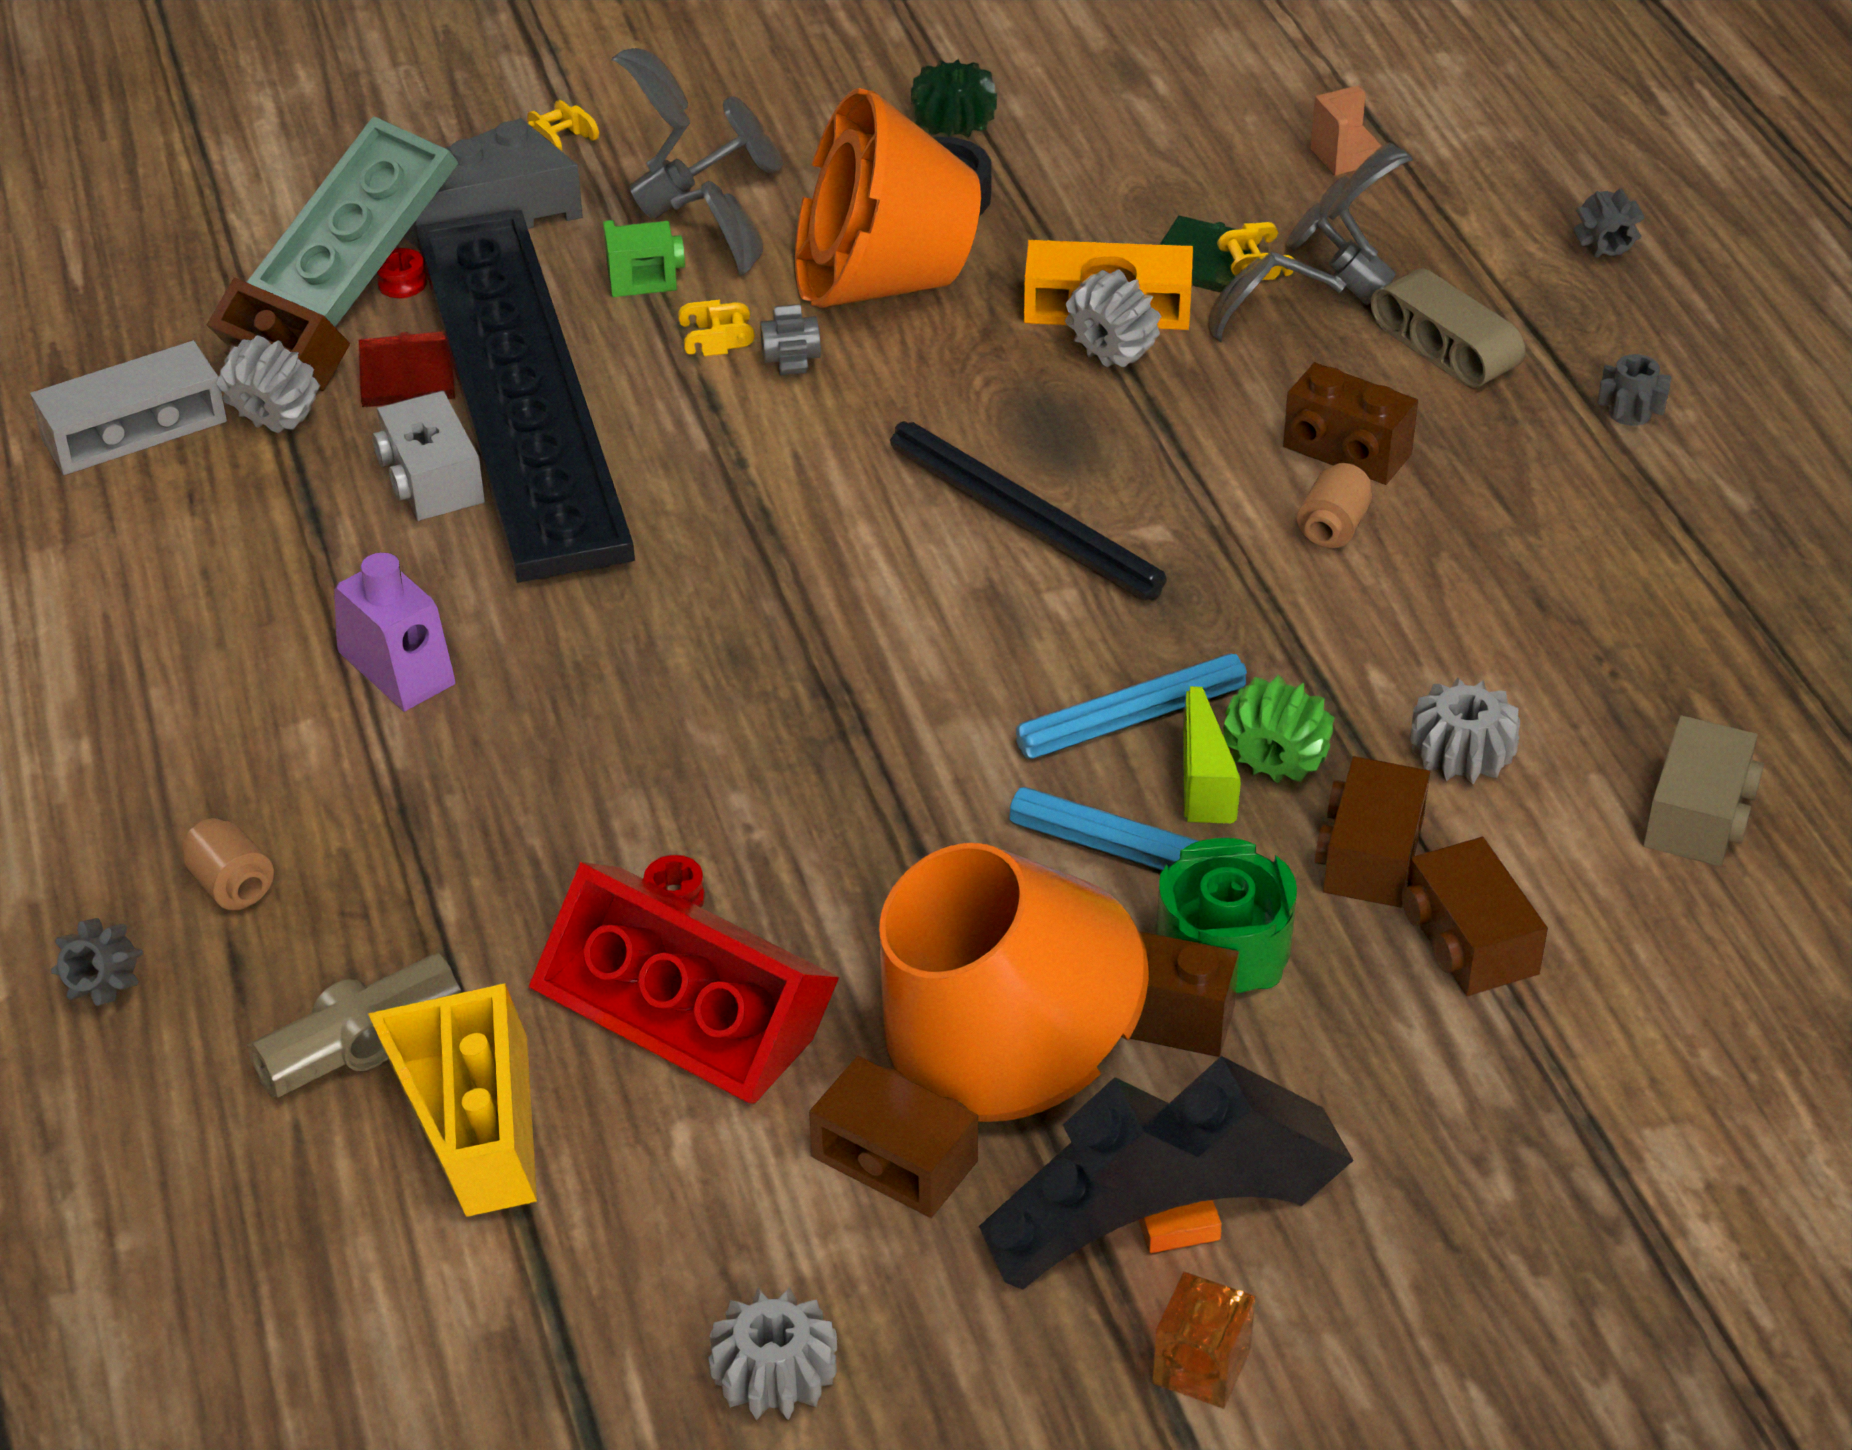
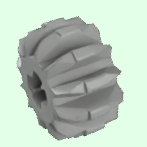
(1113, 318)
(268, 384)
(1465, 730)
(773, 1353)

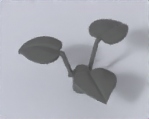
(670, 182)
(1354, 264)

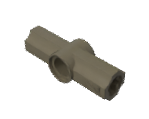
(340, 1026)

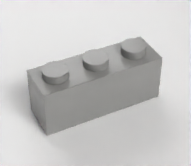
(128, 407)

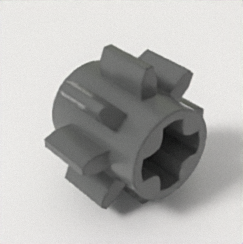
(1608, 223)
(790, 339)
(1634, 389)
(96, 961)

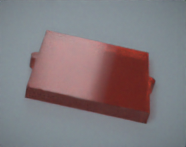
(404, 368)

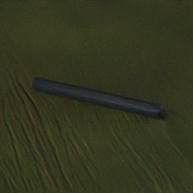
(1029, 511)

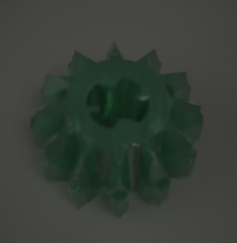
(954, 98)

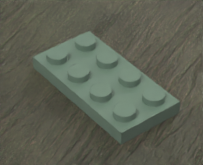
(355, 219)

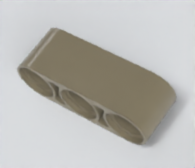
(1448, 327)

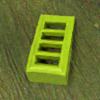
(1208, 766)

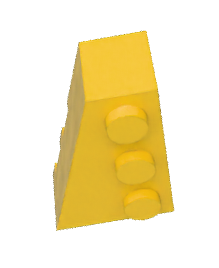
(470, 1090)

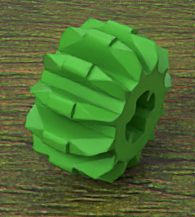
(1278, 729)

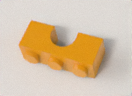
(1060, 267)

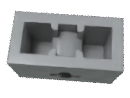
(428, 456)

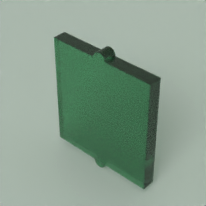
(1209, 263)

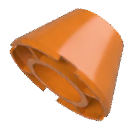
(886, 208)
(1005, 979)

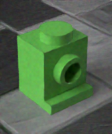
(642, 257)

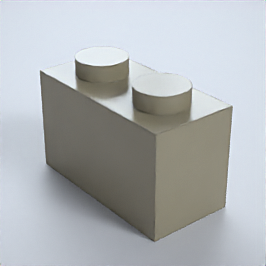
(1702, 791)

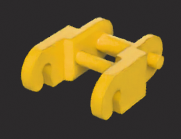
(570, 117)
(1247, 239)
(725, 325)

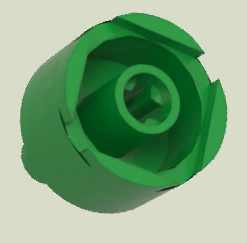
(1233, 901)

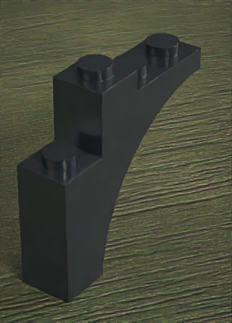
(1145, 1156)

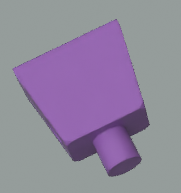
(392, 632)

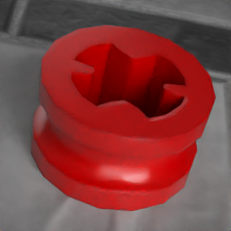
(402, 274)
(678, 871)

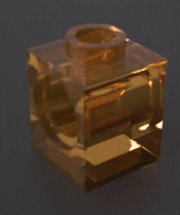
(1203, 1339)

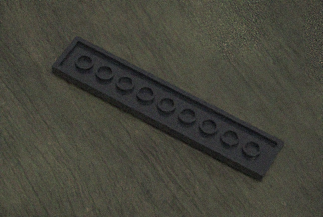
(523, 398)

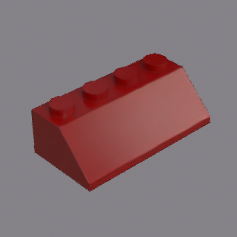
(681, 981)

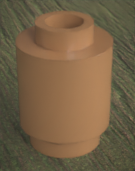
(1335, 505)
(227, 863)

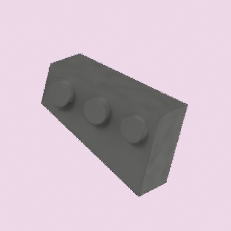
(505, 173)

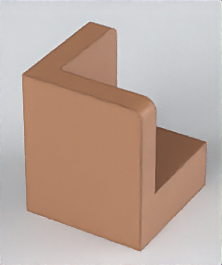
(1339, 130)

